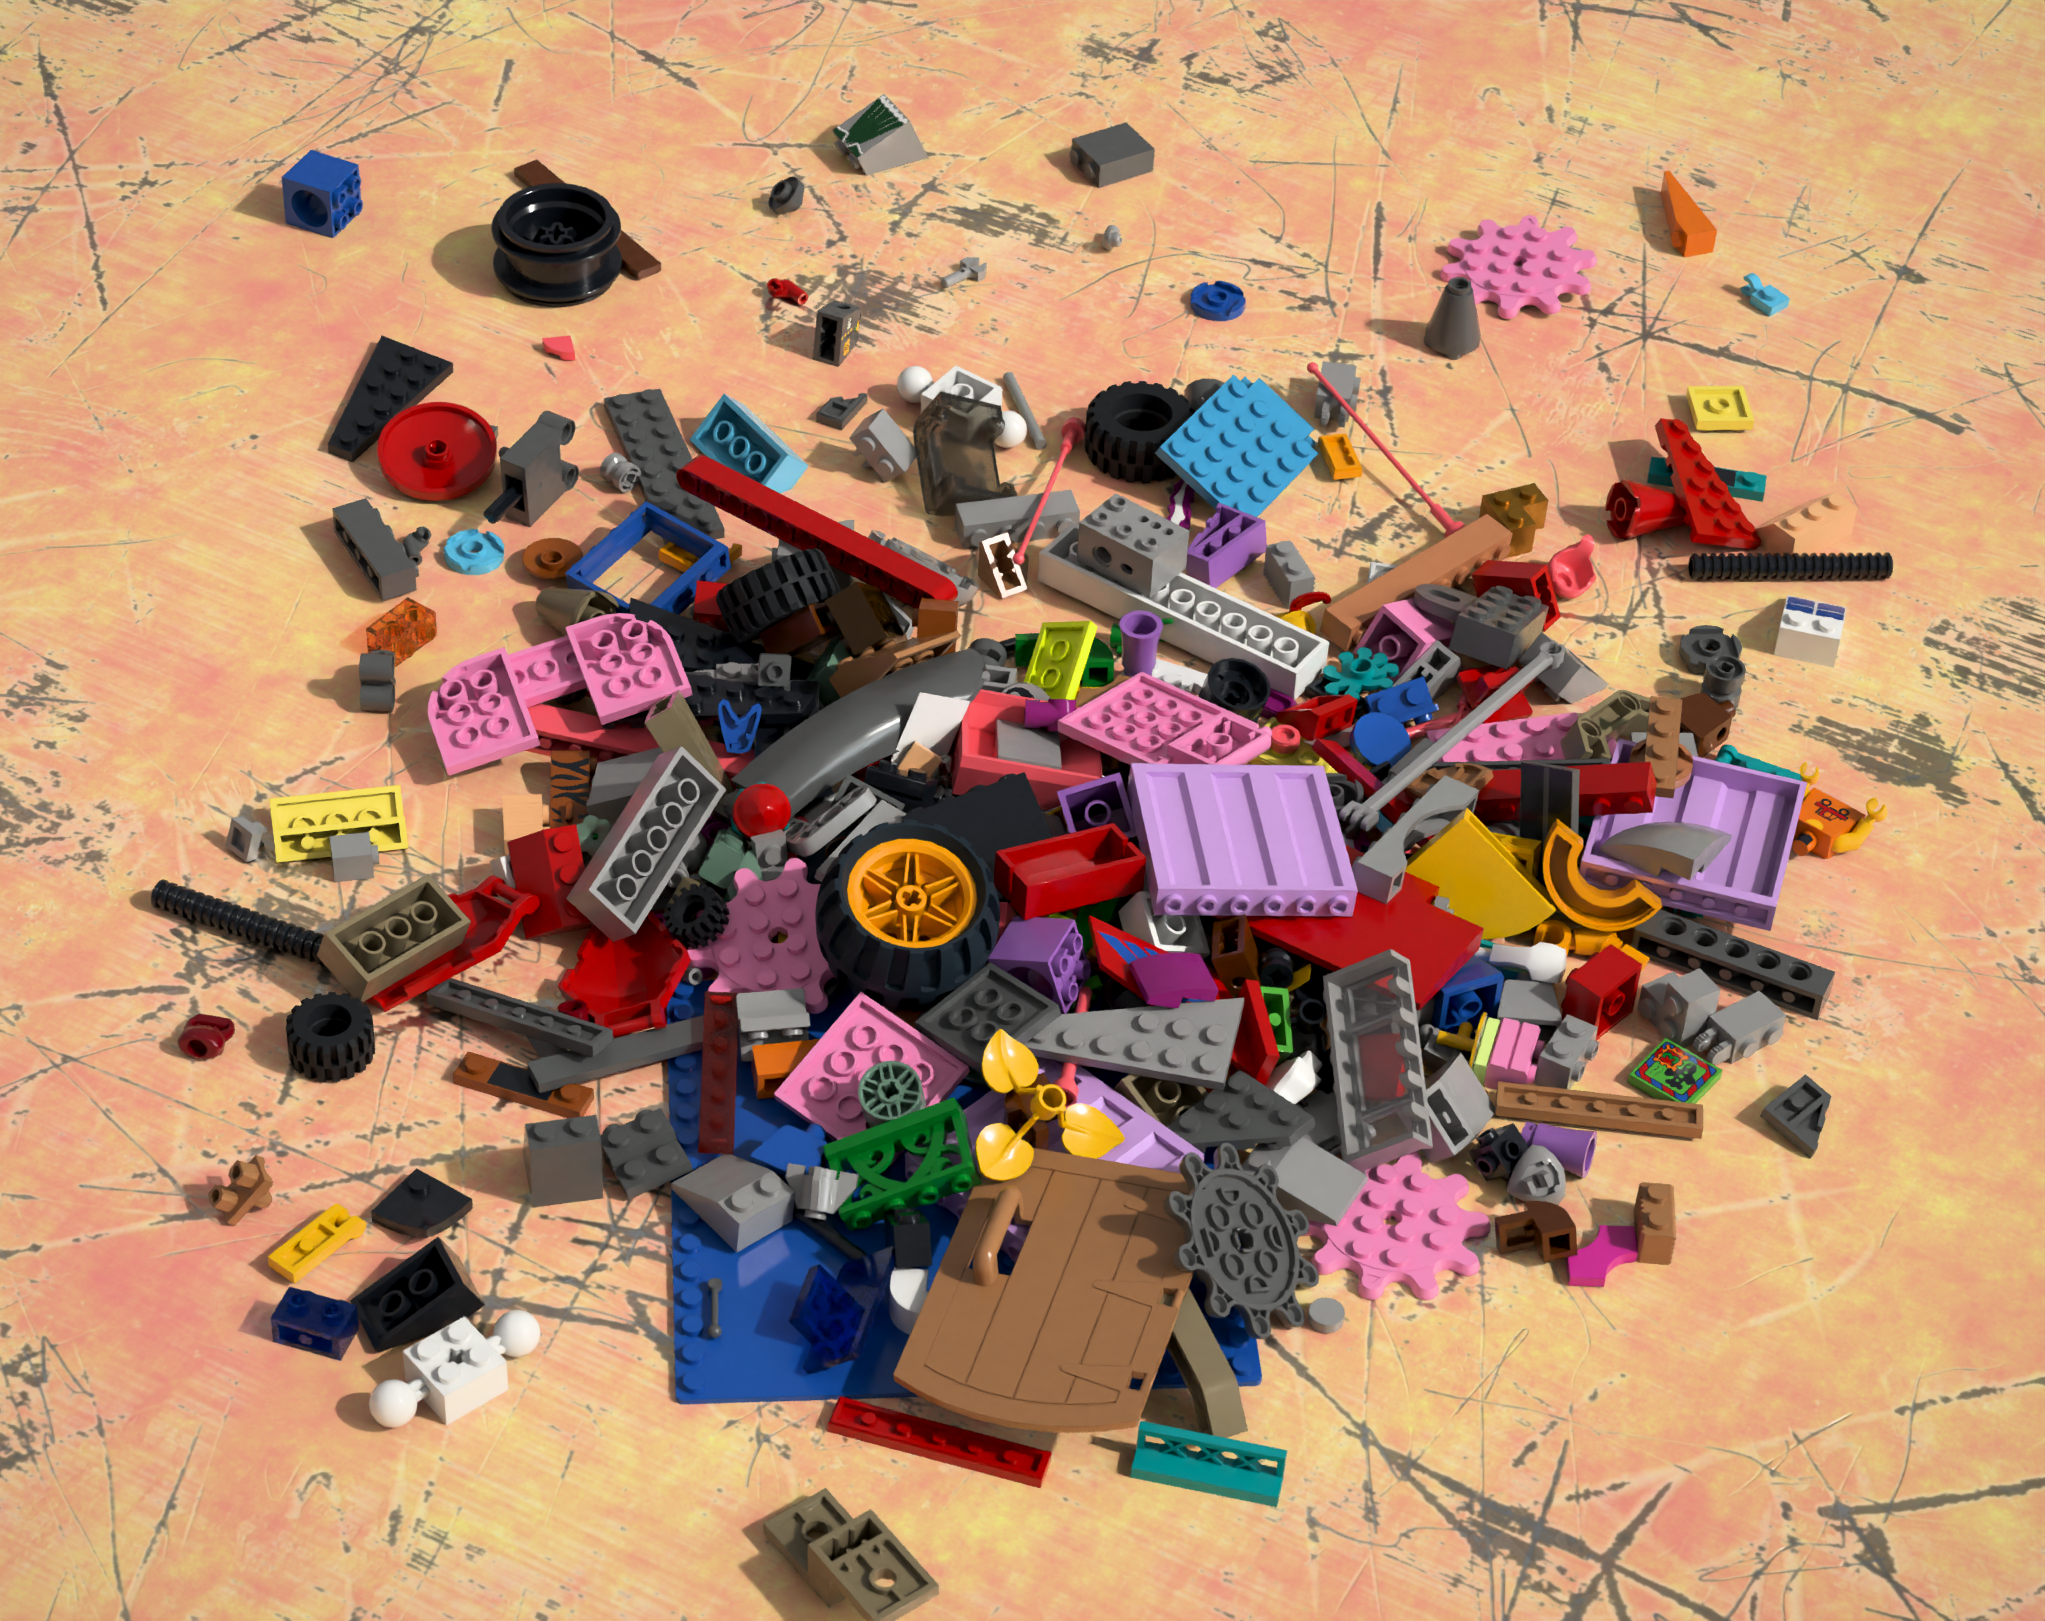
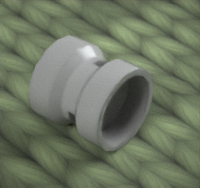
(620, 472)

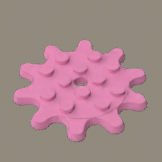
(1546, 268)
(744, 951)
(1413, 1250)

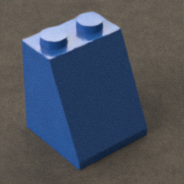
(1467, 995)

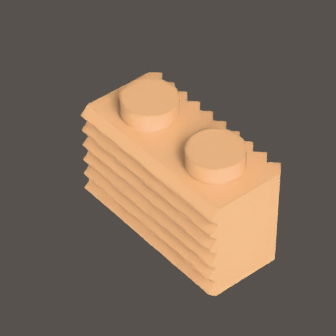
(523, 816)

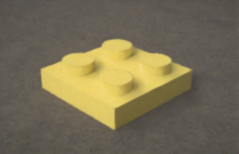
(1720, 408)

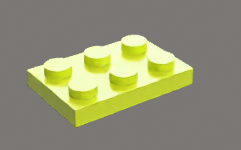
(1061, 657)

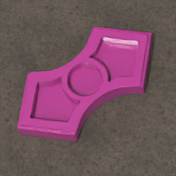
(1611, 1248)

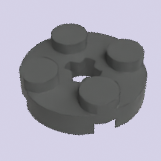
(1694, 645)

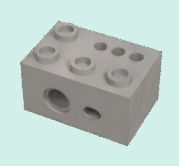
(1132, 545)

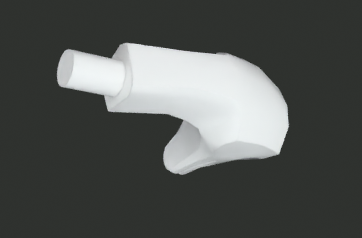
(1542, 961)

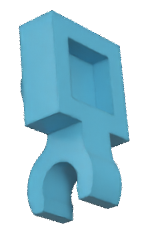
(1767, 298)

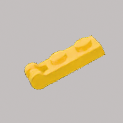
(316, 1242)

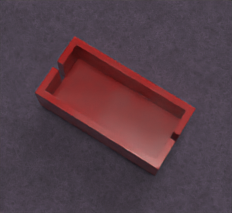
(1069, 871)

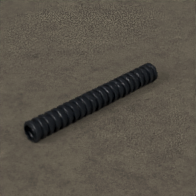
(1790, 566)
(237, 920)

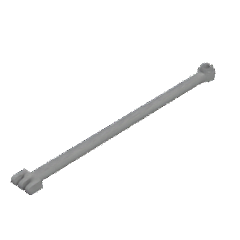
(1367, 812)

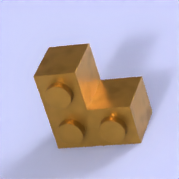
(1520, 511)

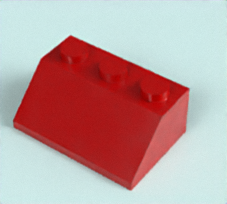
(549, 868)

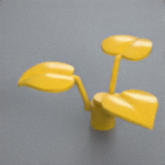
(1002, 1152)

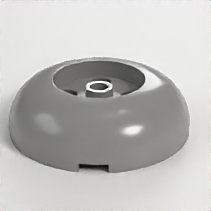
(965, 586)

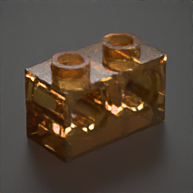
(403, 630)

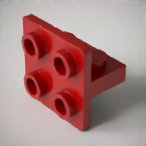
(1484, 681)

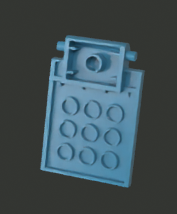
(1241, 446)

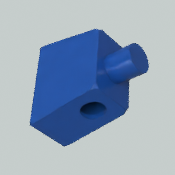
(792, 1147)

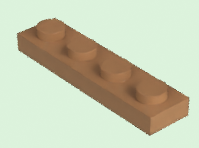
(1663, 742)

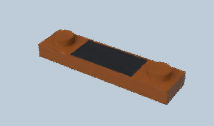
(516, 1085)

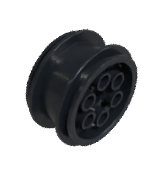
(556, 245)

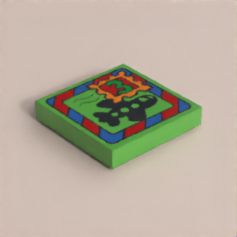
(1674, 1074)

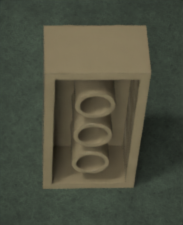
(393, 938)

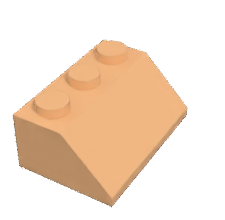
(1809, 526)

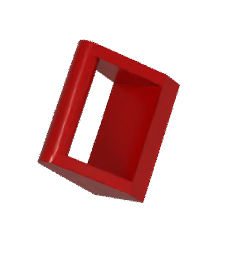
(1320, 715)

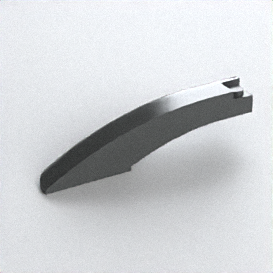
(854, 730)

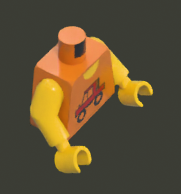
(1830, 825)

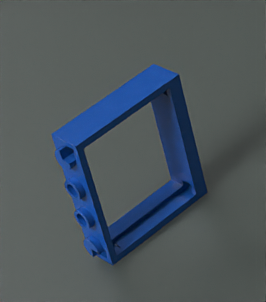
(712, 564)

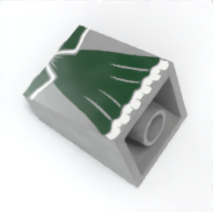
(879, 138)

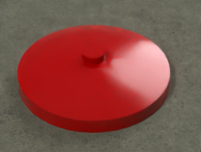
(437, 451)

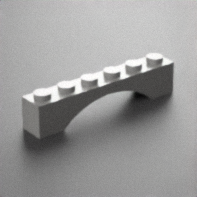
(1383, 866)

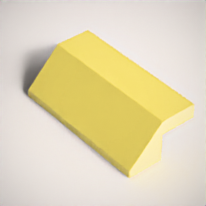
(306, 821)

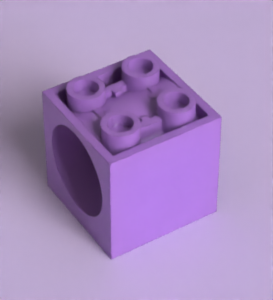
(1045, 957)

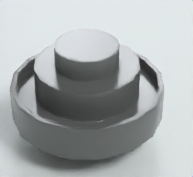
(786, 196)

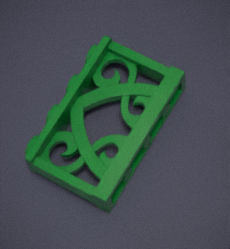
(926, 1184)

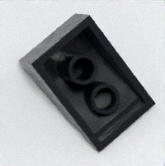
(417, 1297)

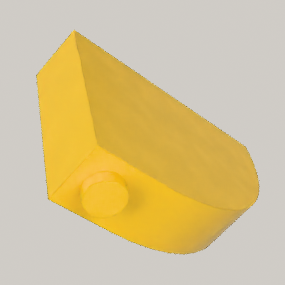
(1482, 879)

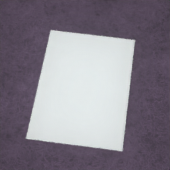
(932, 724)

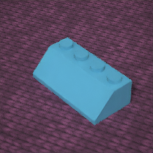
(747, 445)

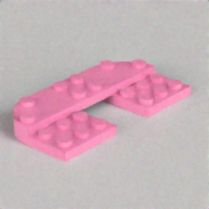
(485, 700)

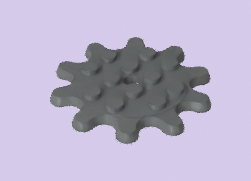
(1268, 1266)

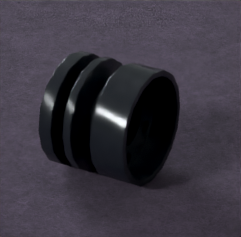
(1237, 687)

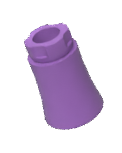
(1140, 641)
(1570, 1146)

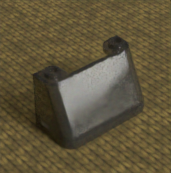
(958, 453)

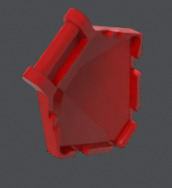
(486, 936)
(627, 979)

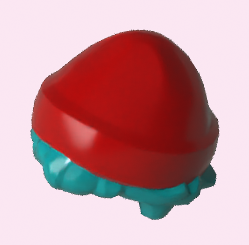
(760, 810)

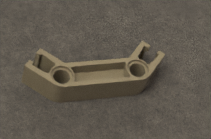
(1612, 717)
(1205, 1371)

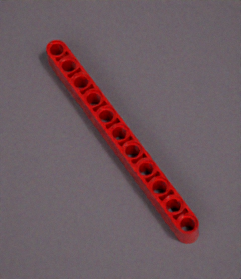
(809, 530)

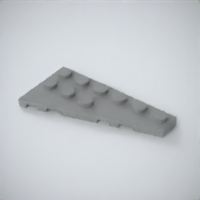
(1150, 1041)

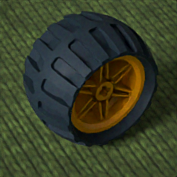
(928, 920)

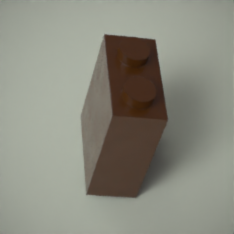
(800, 631)

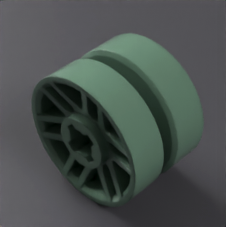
(890, 1092)

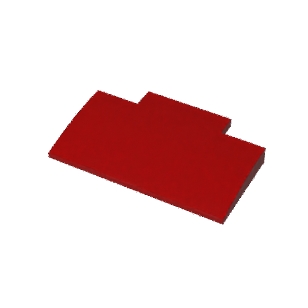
(1407, 924)

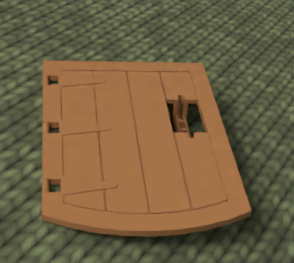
(1075, 1314)

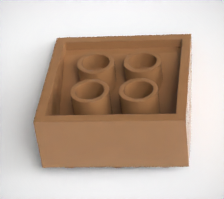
(890, 658)

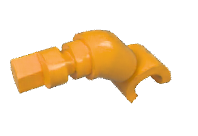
(1583, 940)

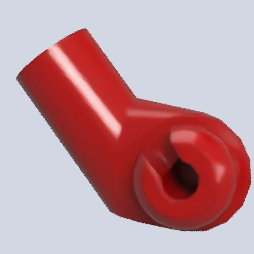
(786, 289)

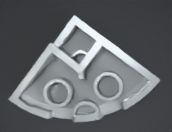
(1667, 846)

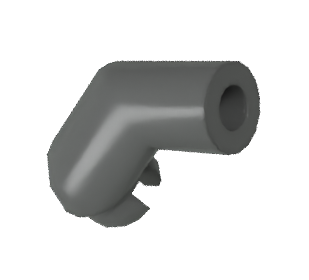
(416, 542)

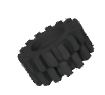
(686, 906)

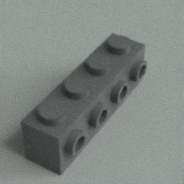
(375, 549)

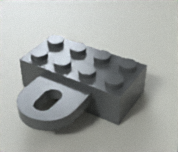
(1487, 628)

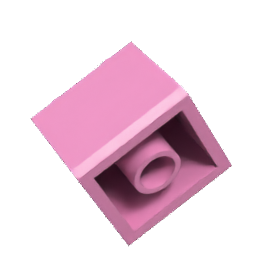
(1405, 634)

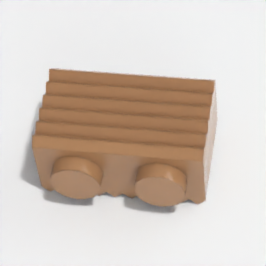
(1655, 1223)

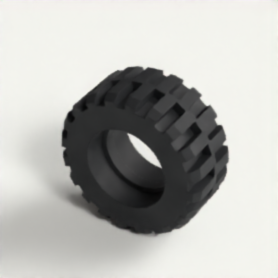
(1130, 425)
(775, 593)

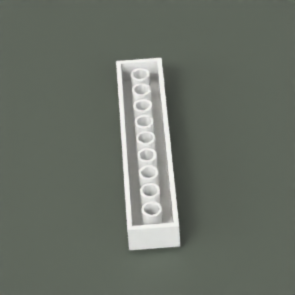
(1203, 618)

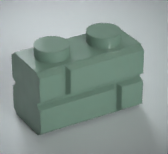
(723, 857)

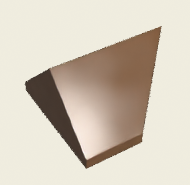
(998, 569)

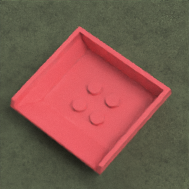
(976, 761)

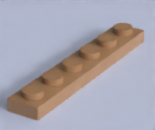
(1599, 1110)

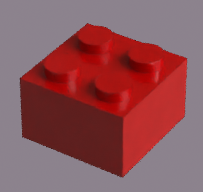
(1602, 989)

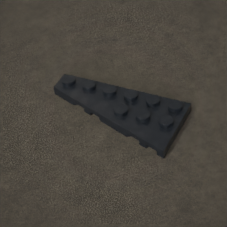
(704, 646)

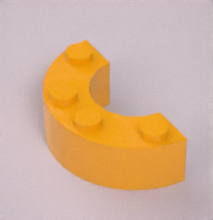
(1583, 902)

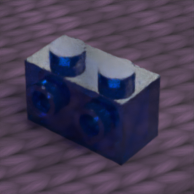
(314, 1323)

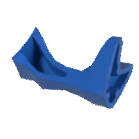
(738, 731)

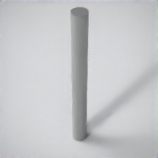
(1024, 410)

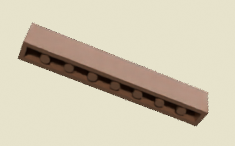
(1443, 564)

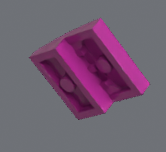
(1171, 976)

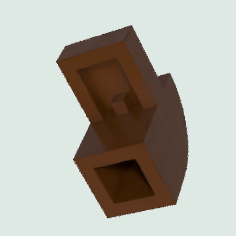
(1018, 1112)
(1538, 1226)

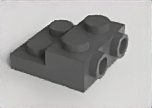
(644, 1153)

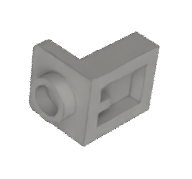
(770, 853)

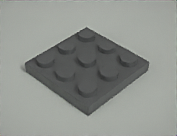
(983, 1006)

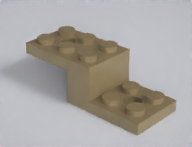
(850, 1558)

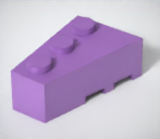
(1225, 545)

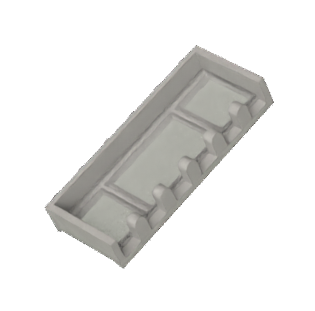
(1377, 1061)

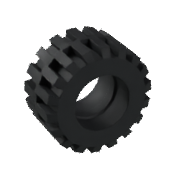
(330, 1037)

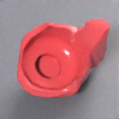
(1572, 569)

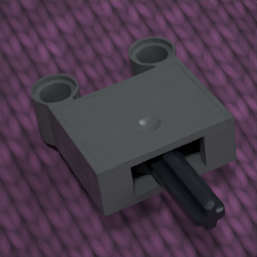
(534, 471)

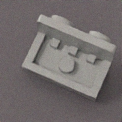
(771, 1018)

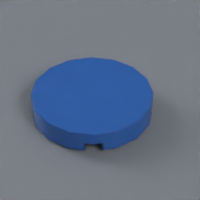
(1217, 301)
(1379, 739)

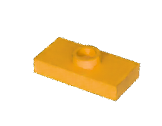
(1340, 456)

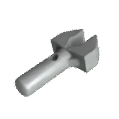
(968, 269)

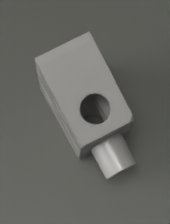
(1531, 1003)

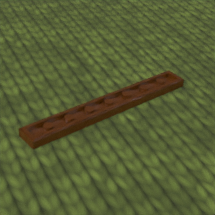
(634, 257)

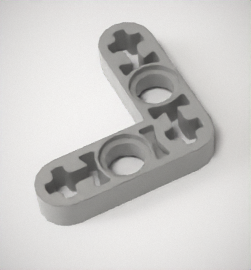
(808, 838)

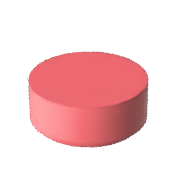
(1285, 739)

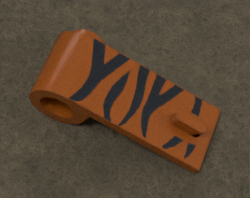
(570, 786)

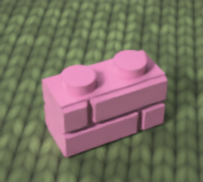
(1514, 1054)

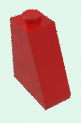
(1523, 579)

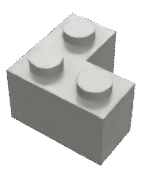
(1679, 1005)

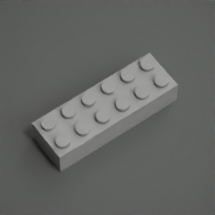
(646, 844)

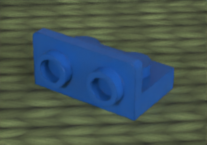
(1404, 702)

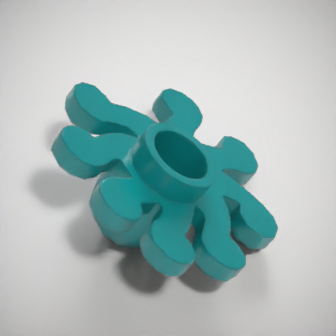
(1360, 674)

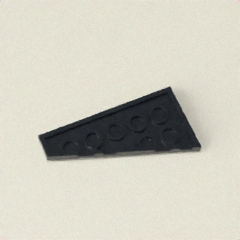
(391, 382)
(776, 704)

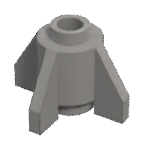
(819, 1190)

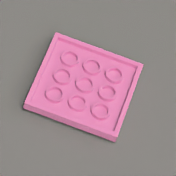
(865, 1034)

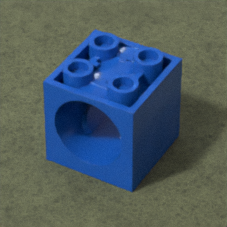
(322, 193)

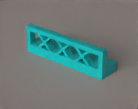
(1209, 1469)

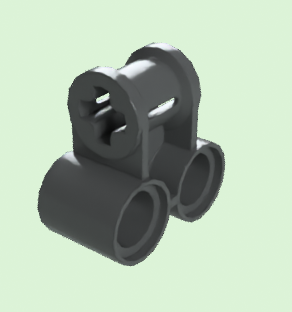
(377, 681)

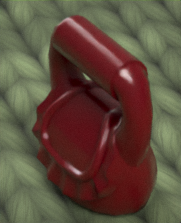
(205, 1036)

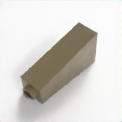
(675, 726)

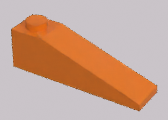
(1688, 225)

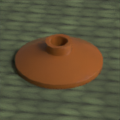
(551, 557)

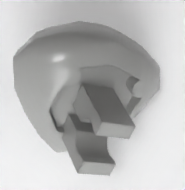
(1538, 1177)

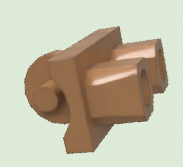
(247, 1189)

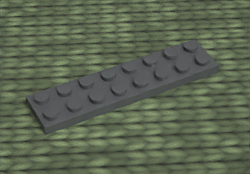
(657, 447)

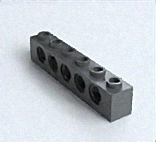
(1735, 962)

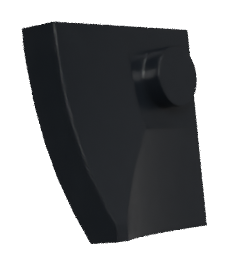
(421, 1206)

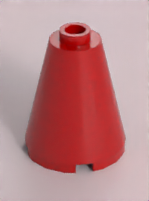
(1641, 510)

